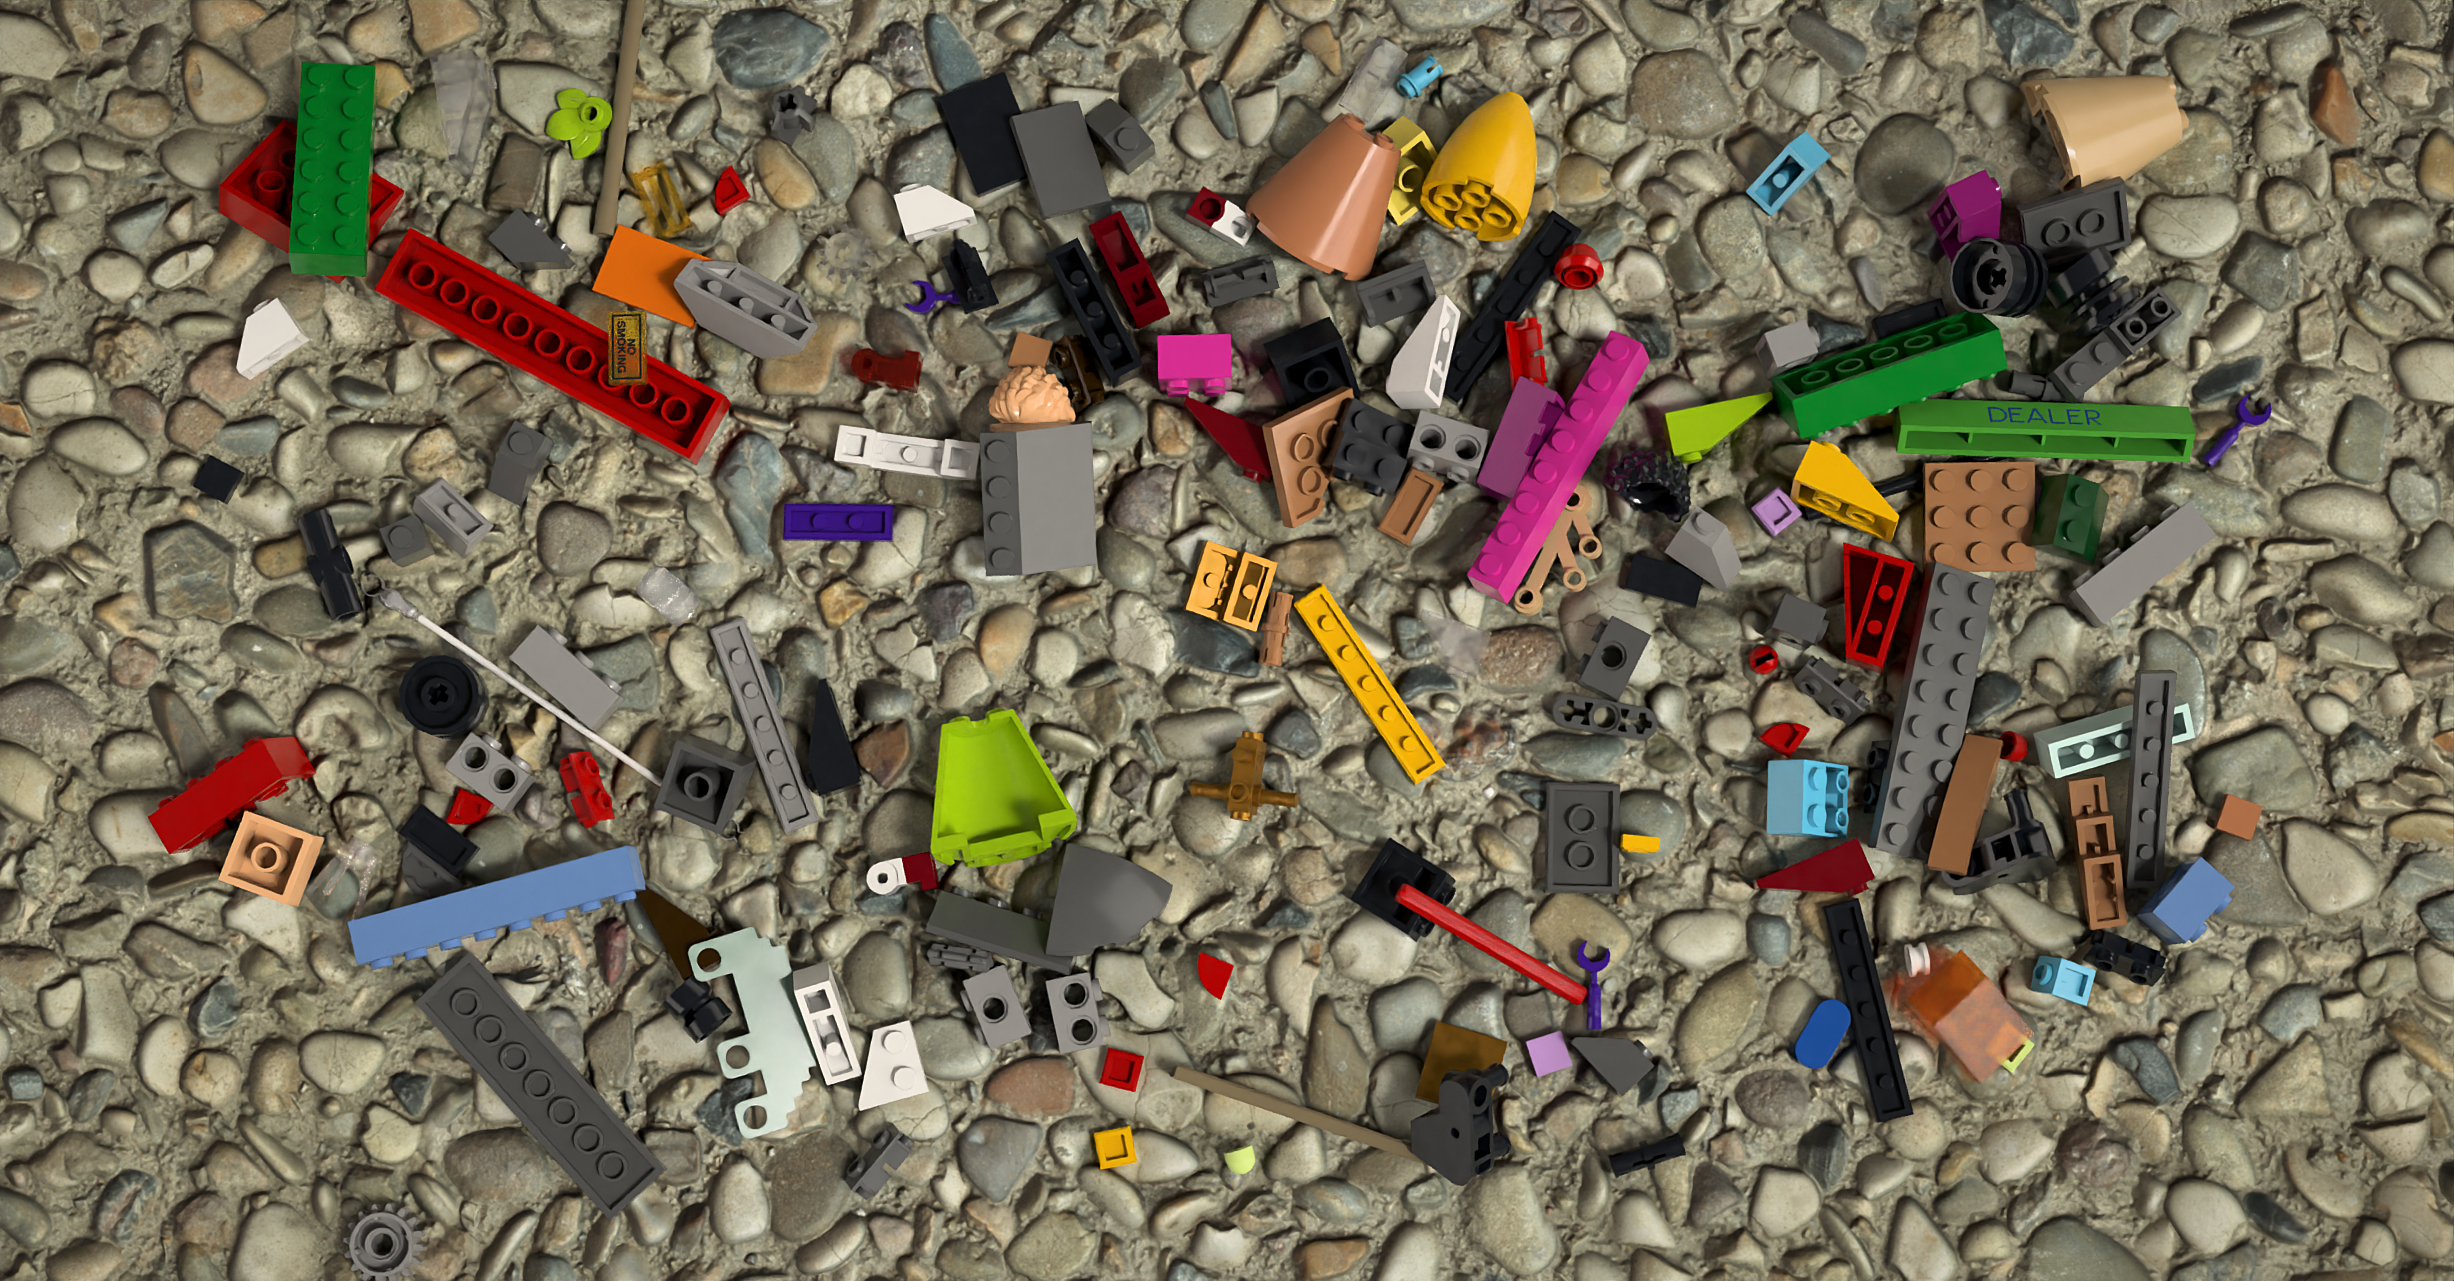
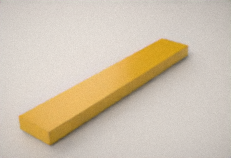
(1369, 684)

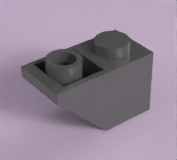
(527, 246)

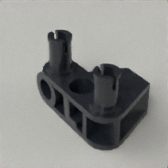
(2019, 858)
(1459, 1133)

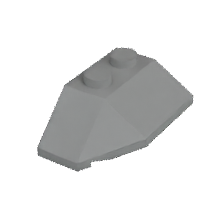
(746, 308)

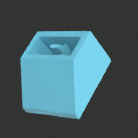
(1807, 799)

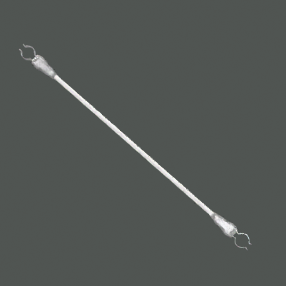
(395, 601)

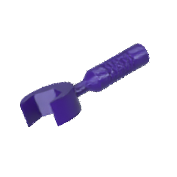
(932, 298)
(2231, 435)
(1593, 990)

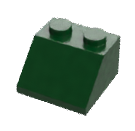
(2070, 518)

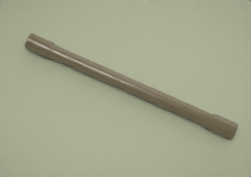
(608, 203)

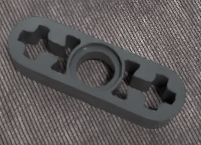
(1629, 730)

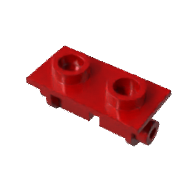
(1521, 342)
(582, 773)

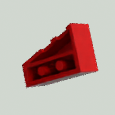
(1873, 603)

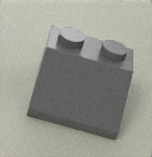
(704, 783)

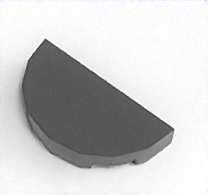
(426, 875)

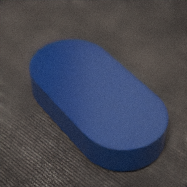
(1822, 1034)

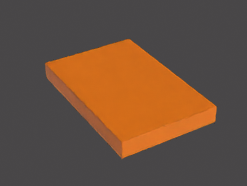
(642, 275)

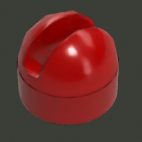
(1767, 667)
(2019, 744)

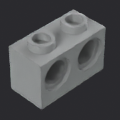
(1787, 348)
(1450, 438)
(486, 778)
(1067, 1015)

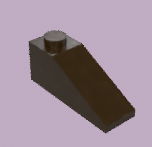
(679, 932)

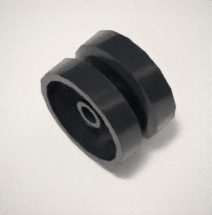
(422, 693)

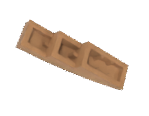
(1965, 804)
(2096, 851)

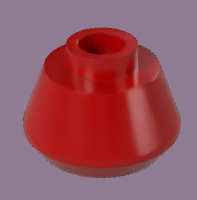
(1579, 267)

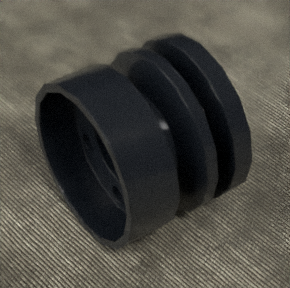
(1999, 277)
(2091, 292)

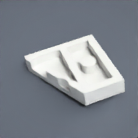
(892, 1067)

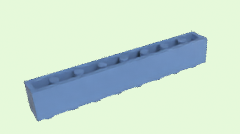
(497, 906)

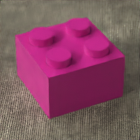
(1195, 364)

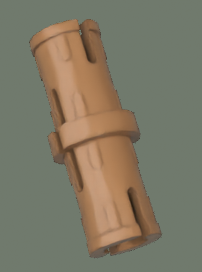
(1275, 629)

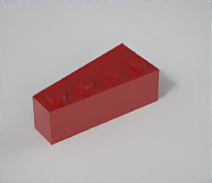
(229, 791)

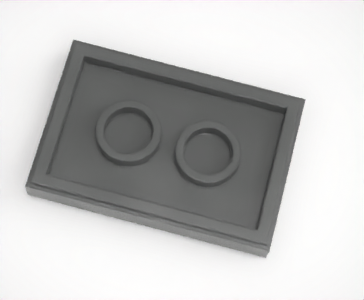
(1060, 160)
(2076, 222)
(1582, 838)

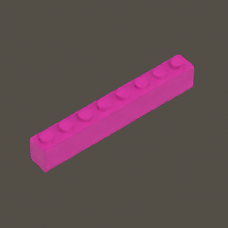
(1558, 467)

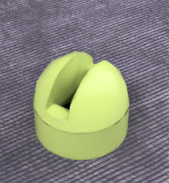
(1240, 1159)

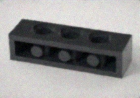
(1095, 313)

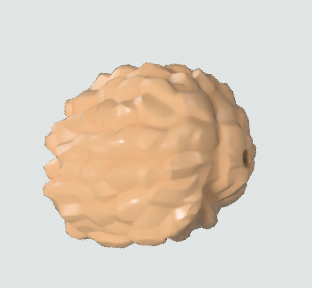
(1030, 397)

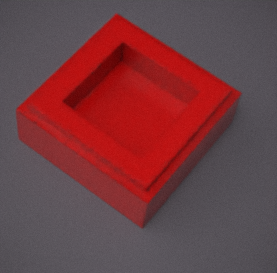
(1121, 1070)

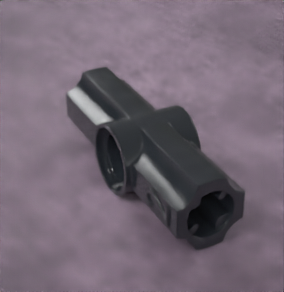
(330, 565)

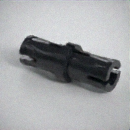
(1647, 1155)

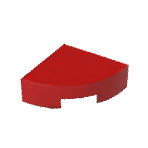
(729, 191)
(1784, 738)
(468, 808)
(1214, 974)

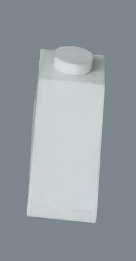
(1424, 360)
(826, 1022)

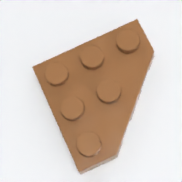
(1296, 454)

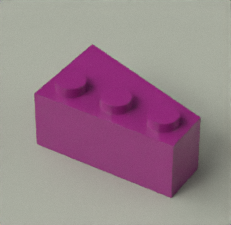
(1966, 212)
(1519, 438)

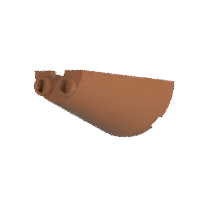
(1331, 198)

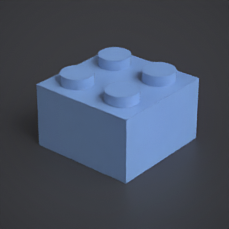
(2186, 902)

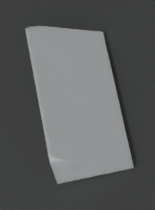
(451, 517)

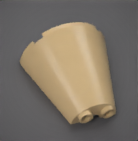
(2107, 123)

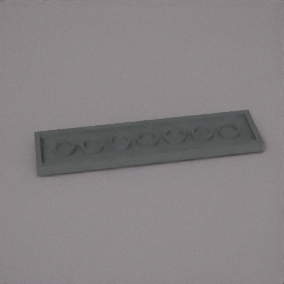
(1931, 710)
(541, 1086)

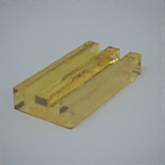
(650, 173)

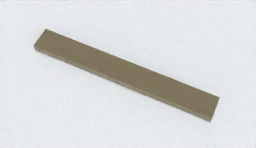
(1296, 1112)

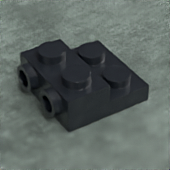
(1368, 448)
(1388, 872)

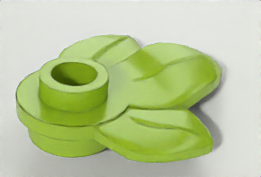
(575, 124)

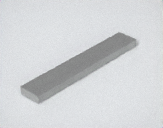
(765, 725)

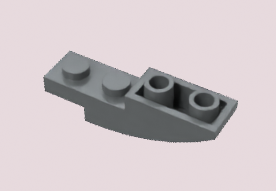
(2114, 344)

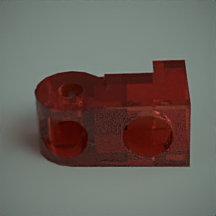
(888, 371)

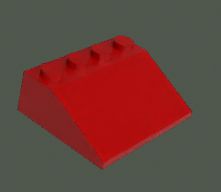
(262, 191)

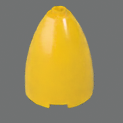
(1486, 171)

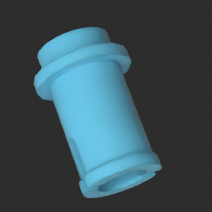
(1418, 78)

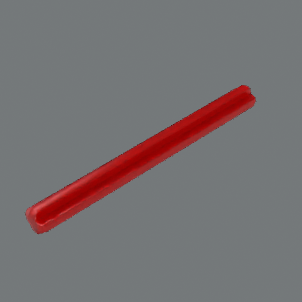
(1490, 944)

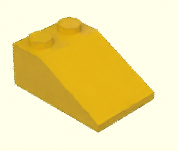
(1840, 491)

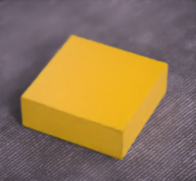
(1639, 844)
(1115, 1147)

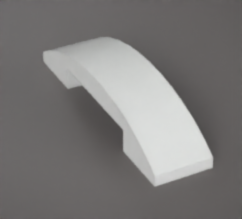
(907, 454)

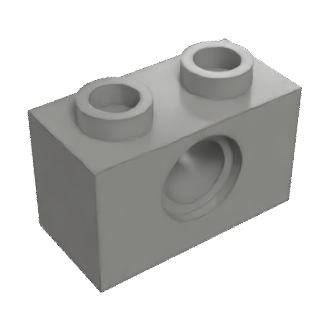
(1012, 1024)

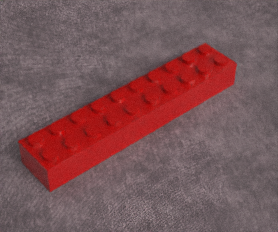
(548, 345)

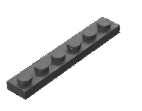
(2149, 778)

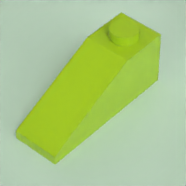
(1702, 428)

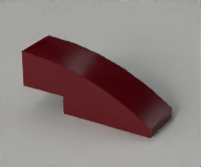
(1129, 270)

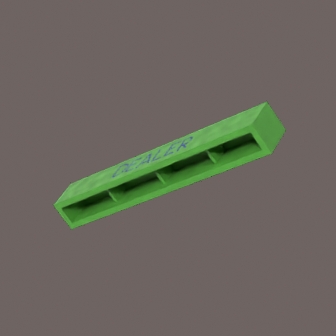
(2044, 430)

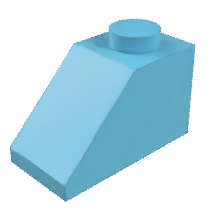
(1788, 173)

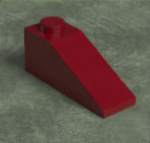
(1236, 438)
(1826, 873)

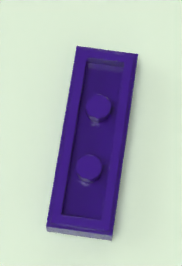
(838, 522)

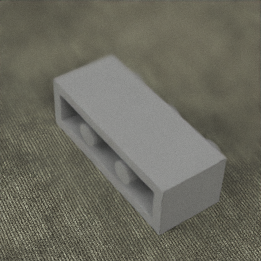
(568, 677)

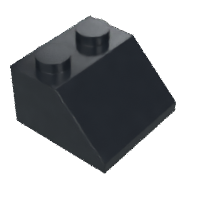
(1310, 363)

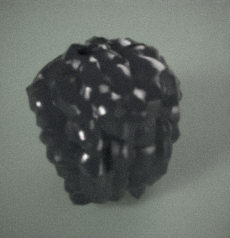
(1652, 482)

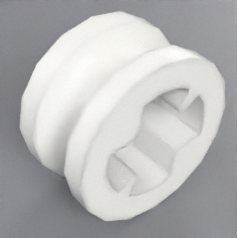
(1917, 959)

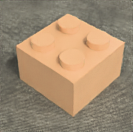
(271, 859)

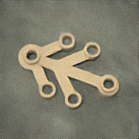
(1558, 544)

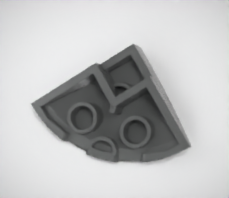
(1102, 902)

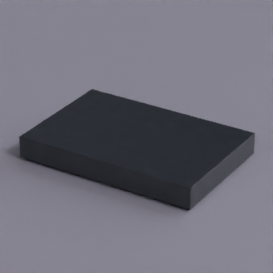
(983, 132)

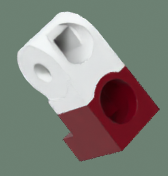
(1221, 218)
(892, 874)

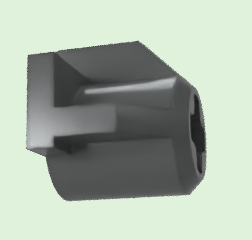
(791, 114)

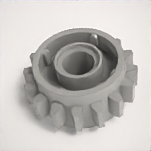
(405, 1238)

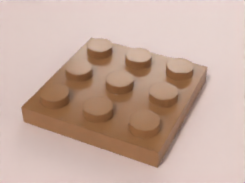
(1979, 515)

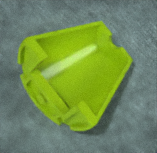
(994, 794)

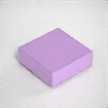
(1776, 511)
(1548, 1053)

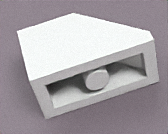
(930, 212)
(268, 337)

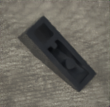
(830, 750)

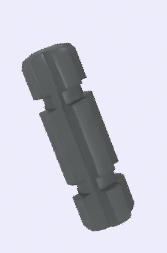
(960, 958)

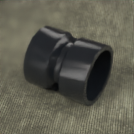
(697, 1008)

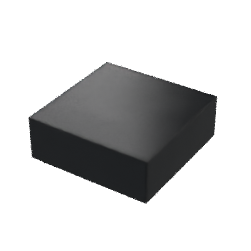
(218, 479)

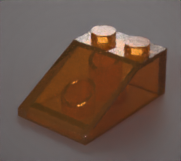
(1968, 1016)

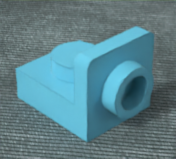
(2062, 979)

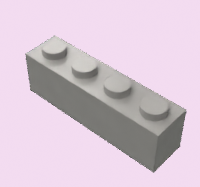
(2142, 564)

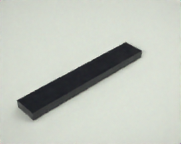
(1507, 304)
(1867, 1010)

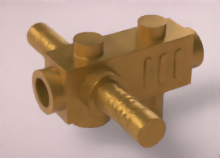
(1245, 790)

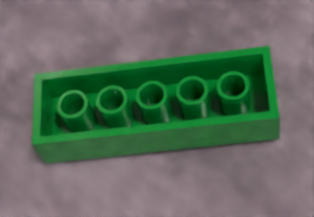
(333, 170)
(1889, 373)

